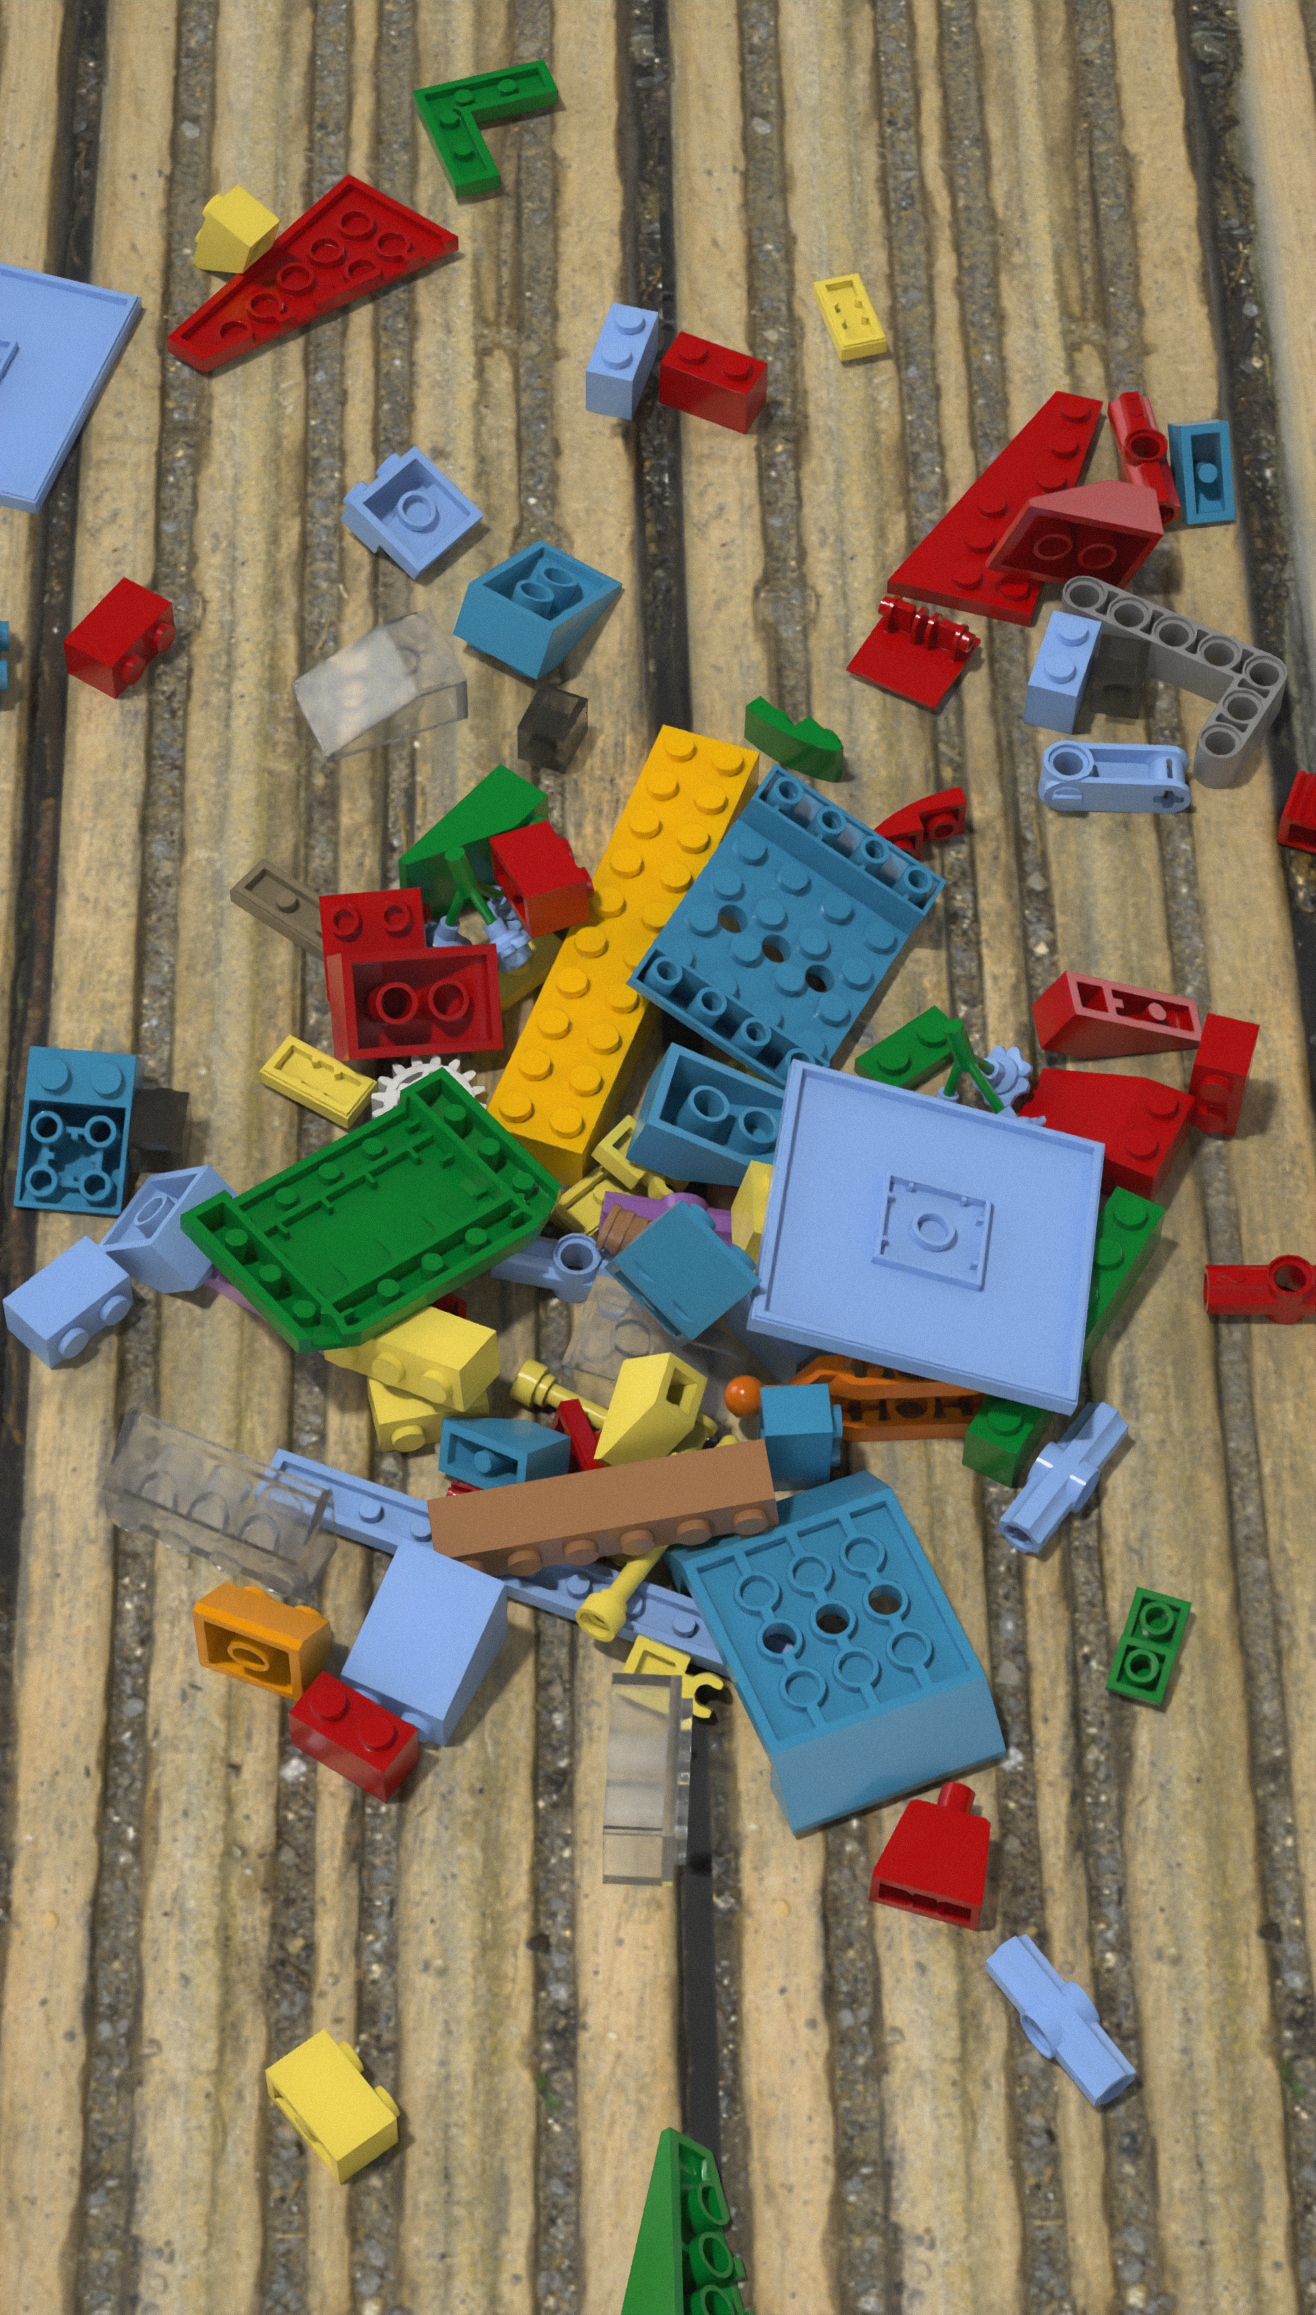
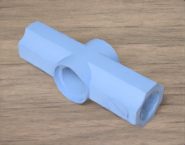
(547, 1262)
(1063, 1477)
(1060, 2020)

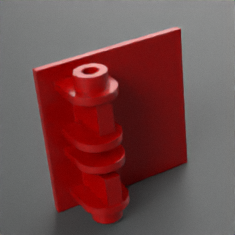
(914, 652)
(373, 922)

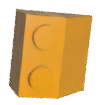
(261, 1639)

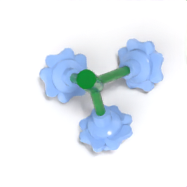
(502, 923)
(998, 1077)

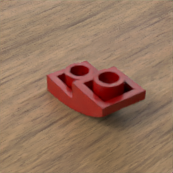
(925, 820)

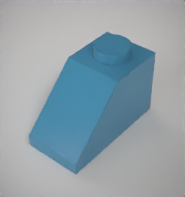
(1202, 470)
(501, 1451)

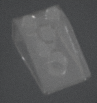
(383, 687)
(619, 1329)

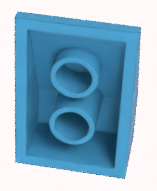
(534, 608)
(705, 1120)

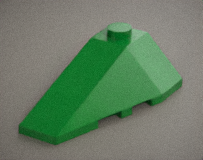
(681, 2245)

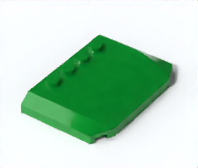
(379, 1219)

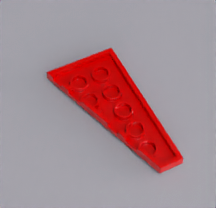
(951, 560)

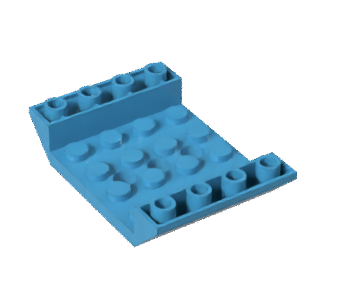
(817, 891)
(853, 1709)

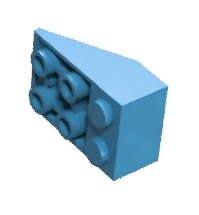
(76, 1130)
(683, 1271)

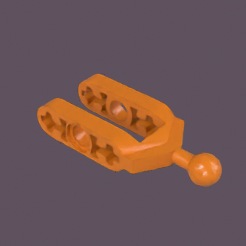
(743, 1400)

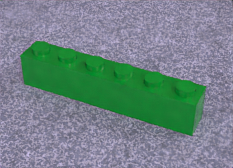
(1125, 1240)

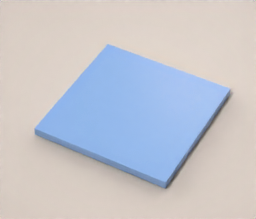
(53, 363)
(929, 1237)

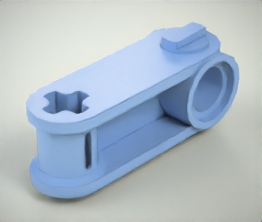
(1114, 777)

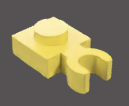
(612, 1154)
(654, 1657)

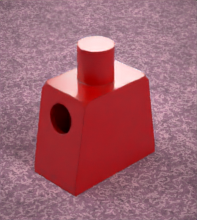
(936, 1860)

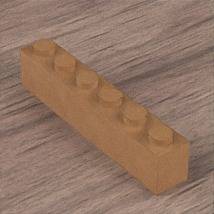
(608, 1511)

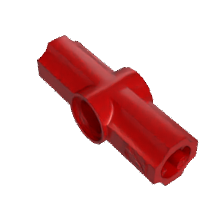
(1143, 451)
(1258, 1291)

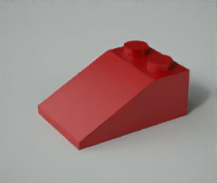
(1082, 531)
(415, 1002)
(1132, 1115)

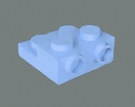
(410, 512)

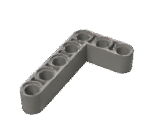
(1203, 661)

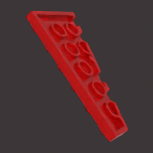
(323, 261)

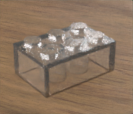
(646, 1779)

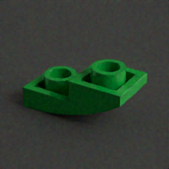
(800, 747)
(1148, 1646)

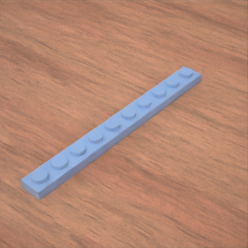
(385, 1516)

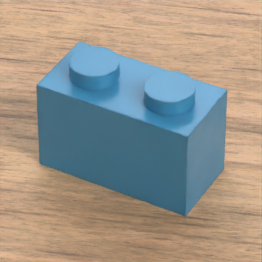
(799, 1434)

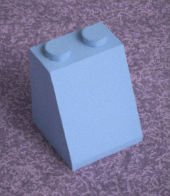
(428, 1640)

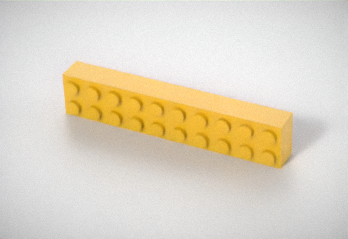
(586, 1020)

